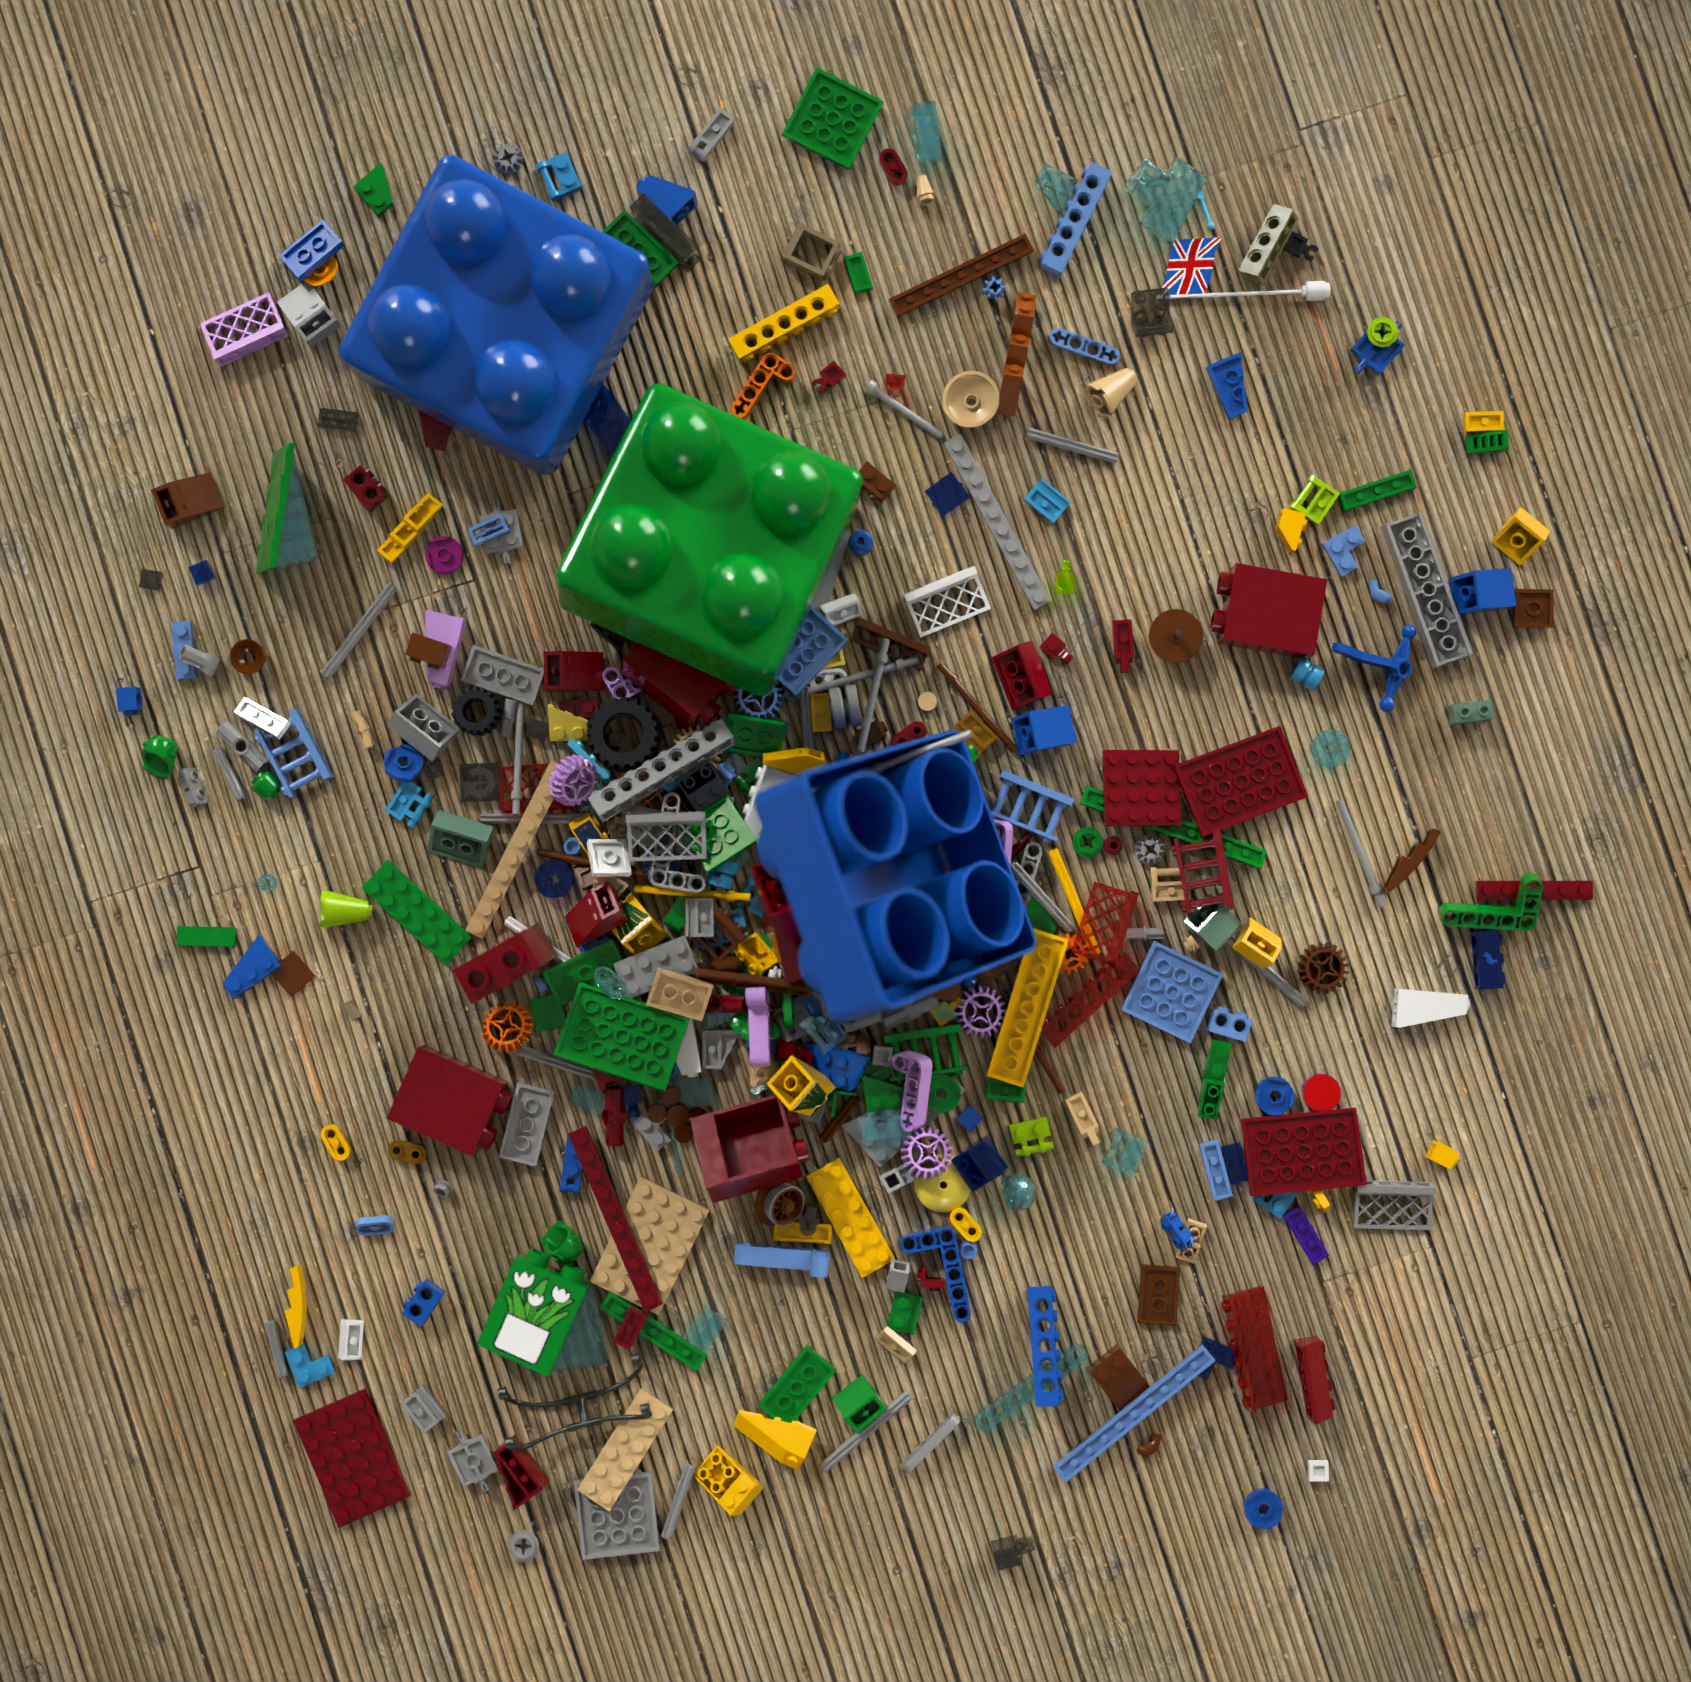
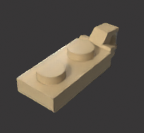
(1083, 1117)

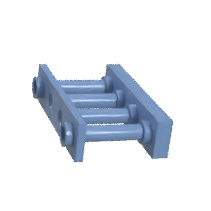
(313, 754)
(1044, 794)

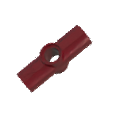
(729, 1004)
(614, 1116)

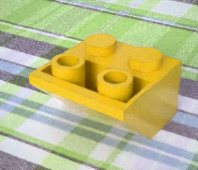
(1258, 944)

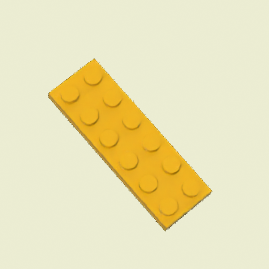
(850, 1217)

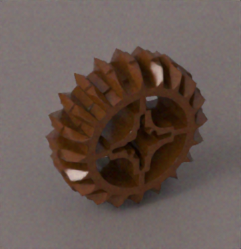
(1331, 952)

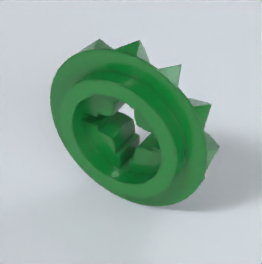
(1096, 843)

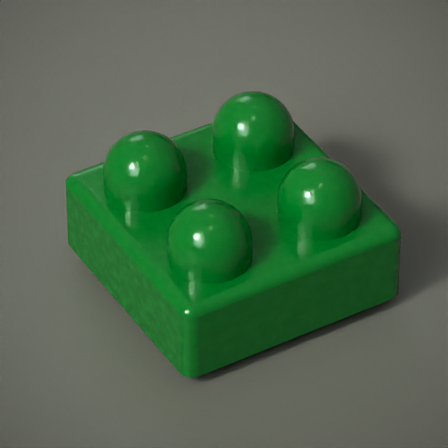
(708, 539)

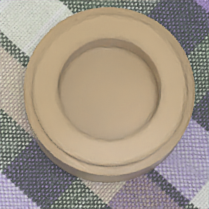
(927, 701)

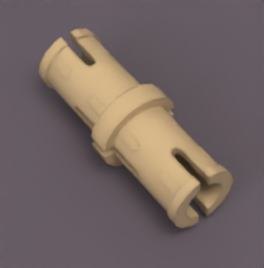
(363, 729)

